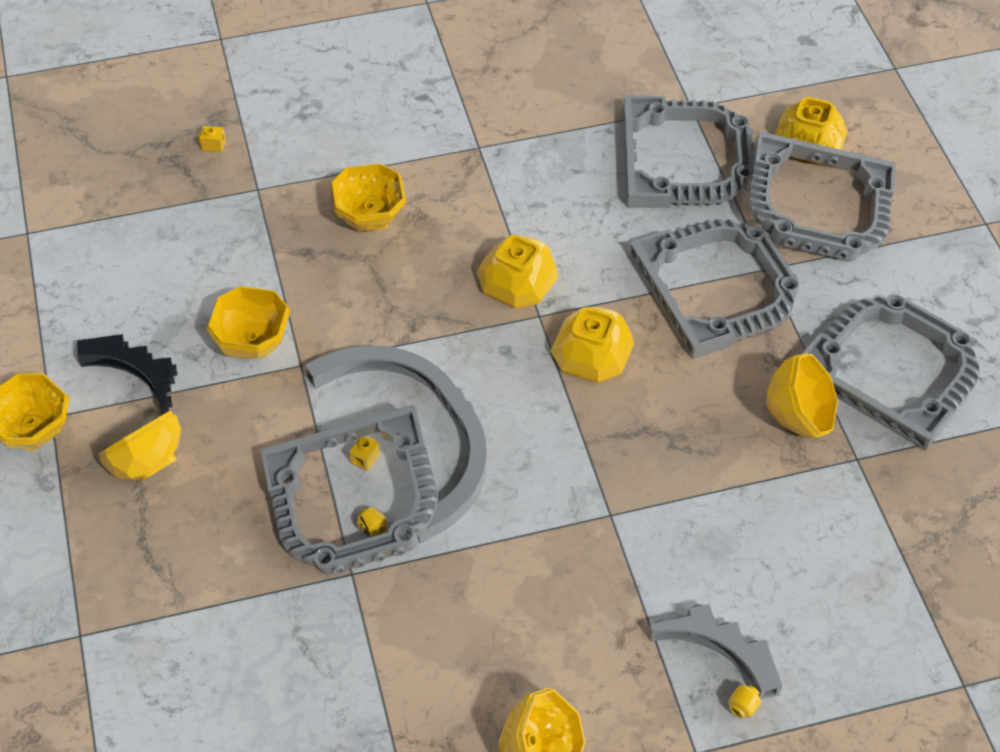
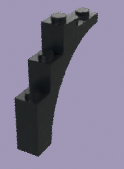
(115, 353)

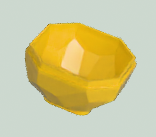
(518, 271)
(247, 315)
(593, 344)
(803, 396)
(144, 450)

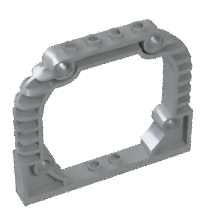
(874, 173)
(659, 192)
(712, 335)
(919, 424)
(286, 460)

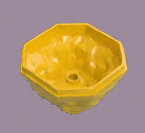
(813, 122)
(368, 196)
(31, 411)
(542, 724)

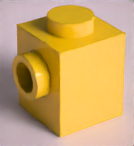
(212, 138)
(364, 452)

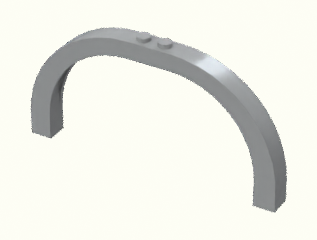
(412, 365)

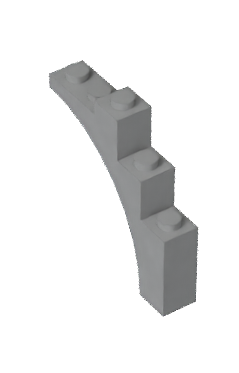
(700, 628)

